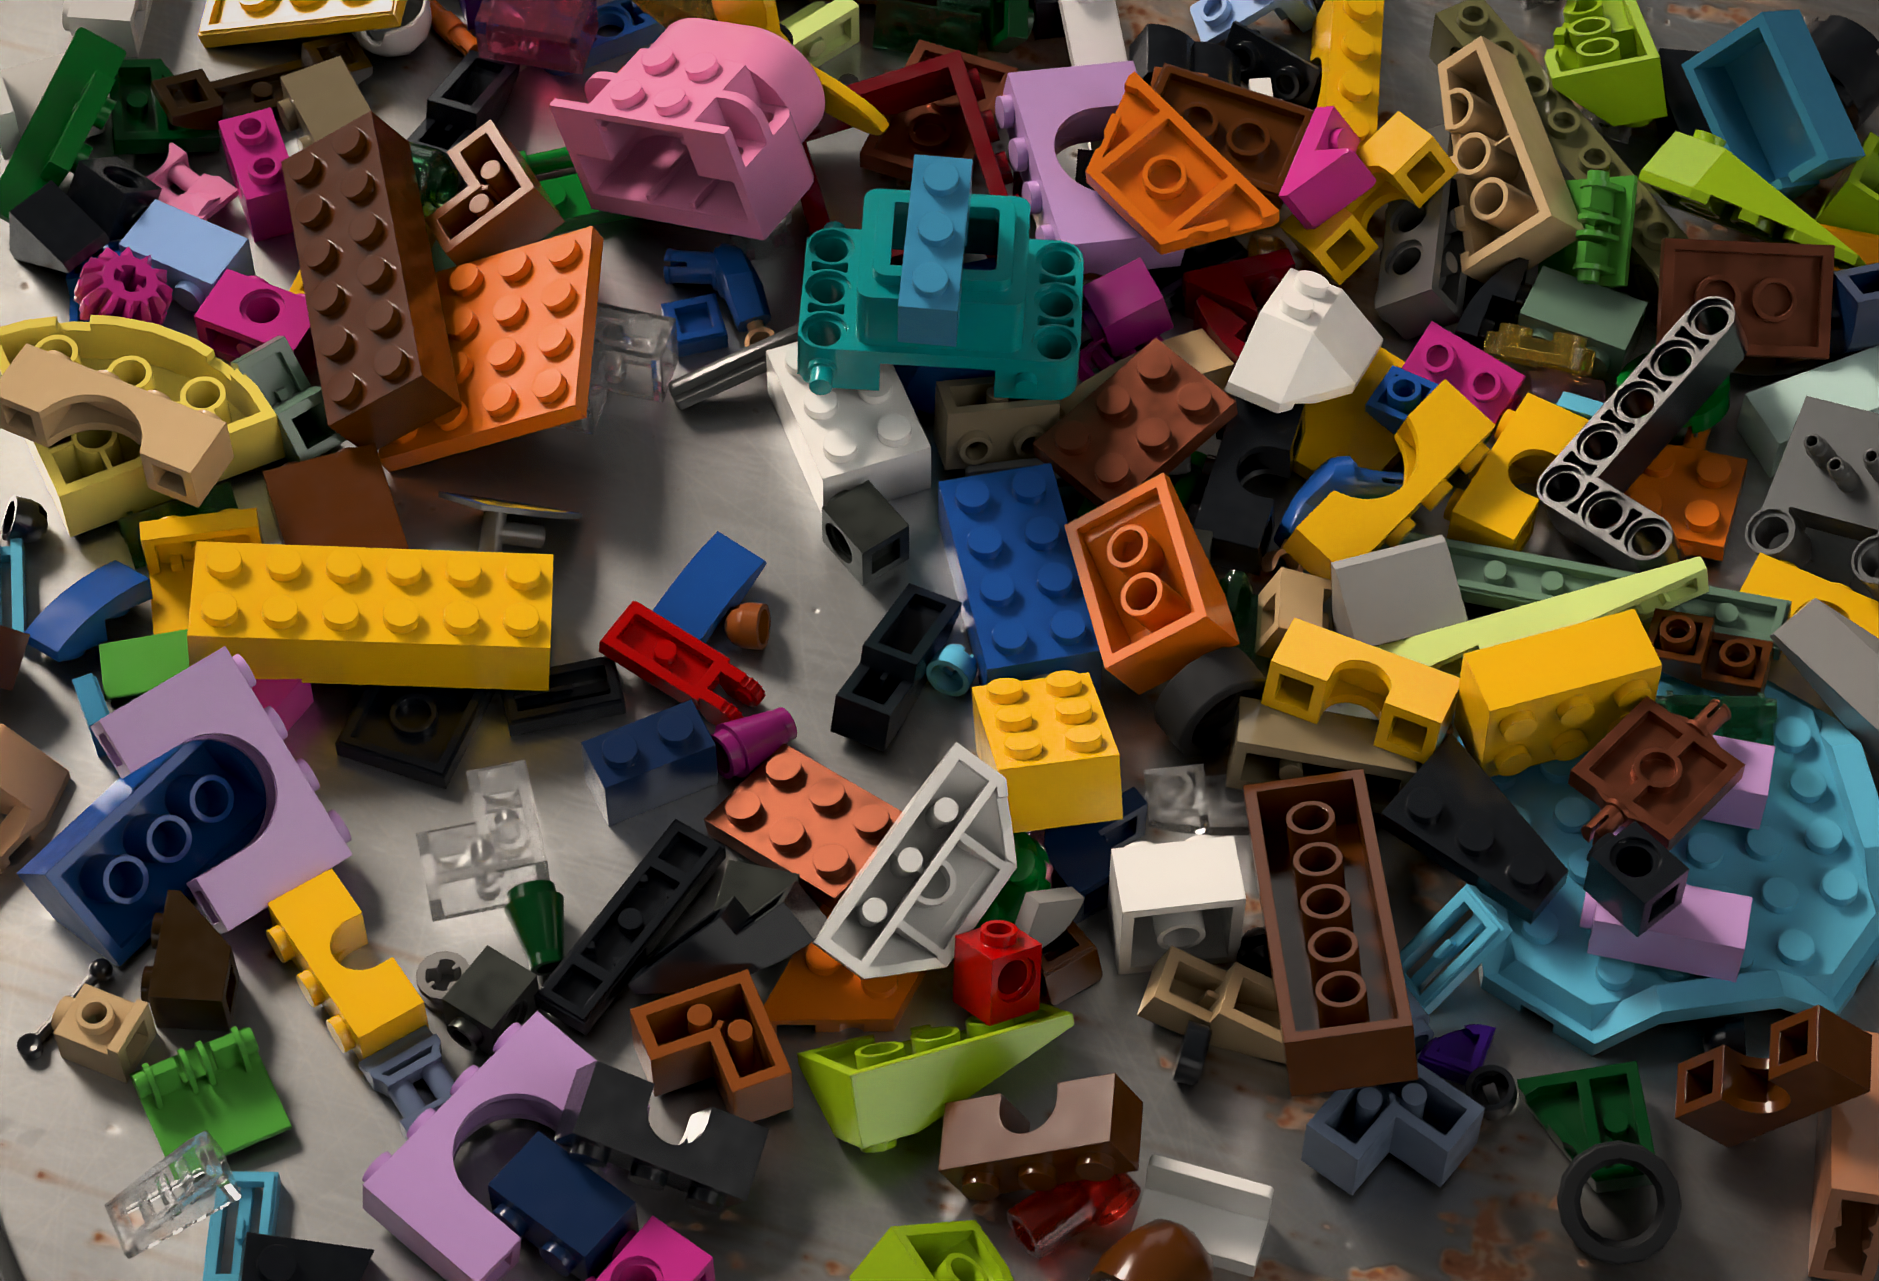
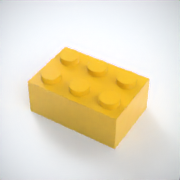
(1553, 692)
(1050, 748)

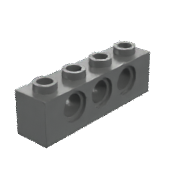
(1422, 259)

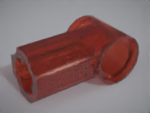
(1059, 1214)

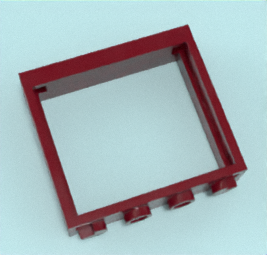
(909, 89)

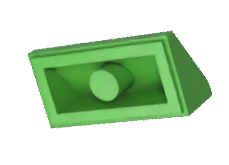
(141, 663)

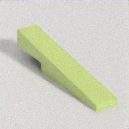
(1643, 591)

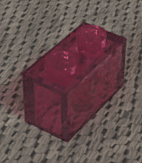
(538, 32)

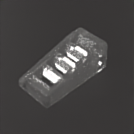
(200, 1199)

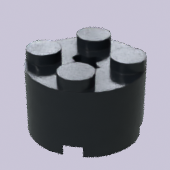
(1851, 63)

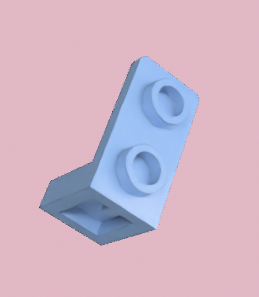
(1215, 17)

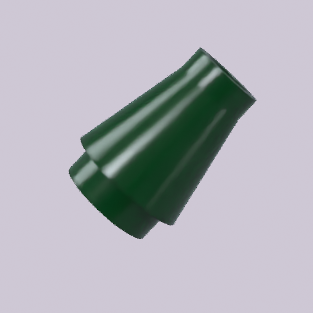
(538, 923)

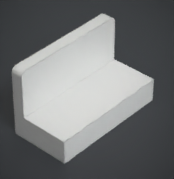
(1221, 1210)

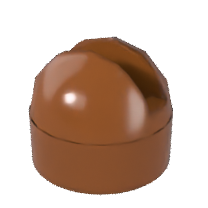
(749, 625)

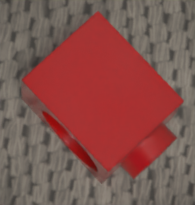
(997, 972)

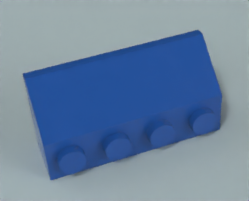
(147, 838)

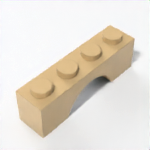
(53, 397)

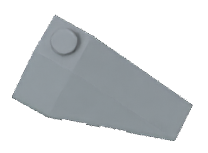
(1839, 665)

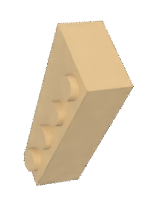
(1507, 173)

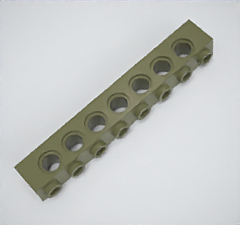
(1571, 135)

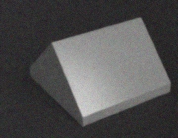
(1396, 592)

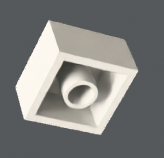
(1176, 897)

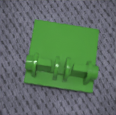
(1604, 245)
(212, 1089)

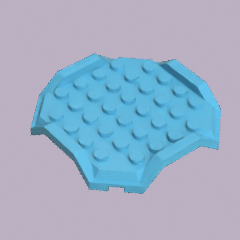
(1804, 867)

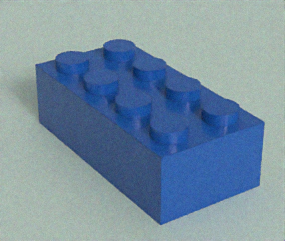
(1016, 575)

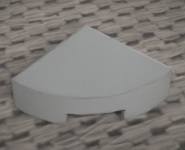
(1048, 913)

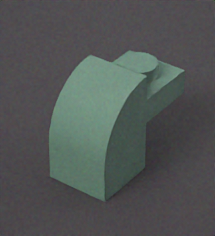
(292, 398)

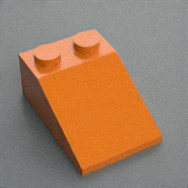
(1148, 585)

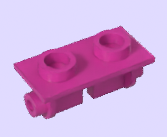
(1471, 371)

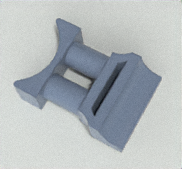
(402, 1064)

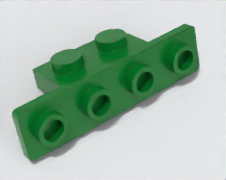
(63, 119)

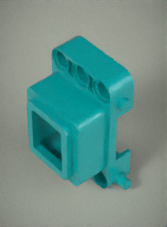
(1011, 318)

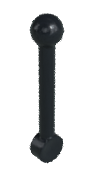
(31, 1044)

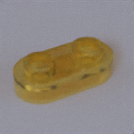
(1517, 346)

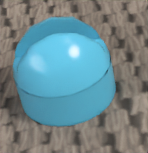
(955, 682)

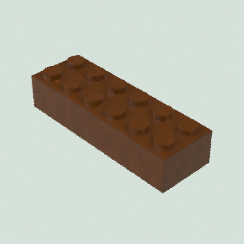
(370, 283)
(1330, 934)

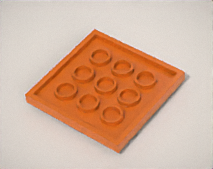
(517, 346)

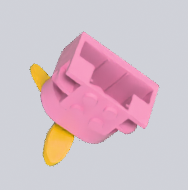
(707, 124)

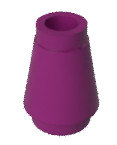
(751, 740)

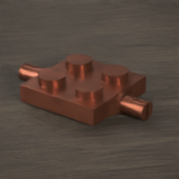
(1657, 772)

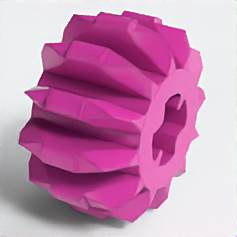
(123, 288)

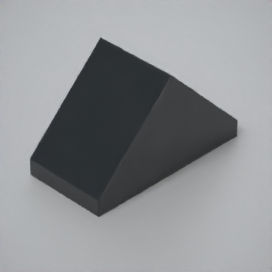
(53, 231)

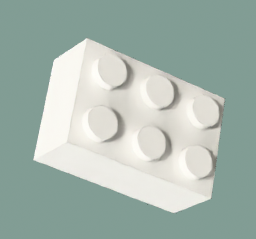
(850, 432)

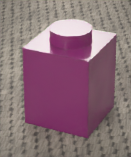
(1125, 308)

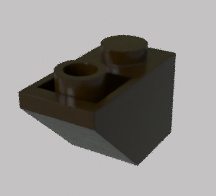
(192, 970)

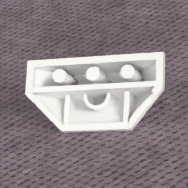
(1304, 346)
(927, 874)

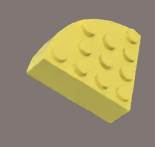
(100, 472)

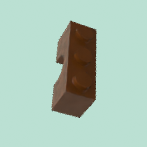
(1810, 1067)
(1086, 1138)

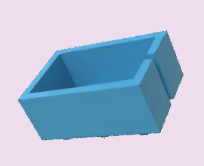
(1775, 102)

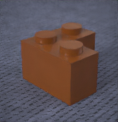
(499, 207)
(716, 1034)

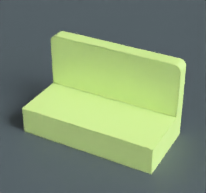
(824, 29)

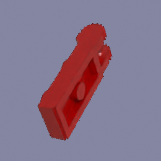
(678, 664)

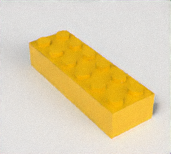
(375, 614)

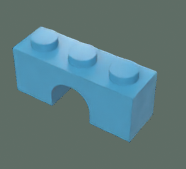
(934, 250)

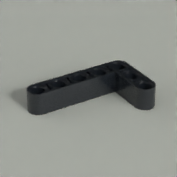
(1636, 440)

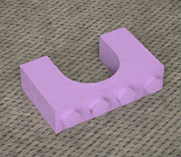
(1048, 114)
(218, 704)
(1709, 926)
(417, 1187)

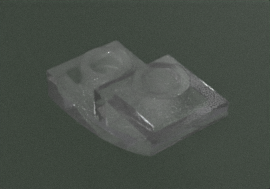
(1194, 803)

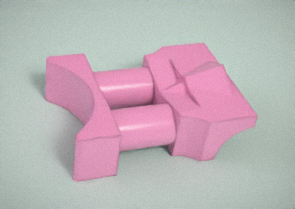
(203, 193)

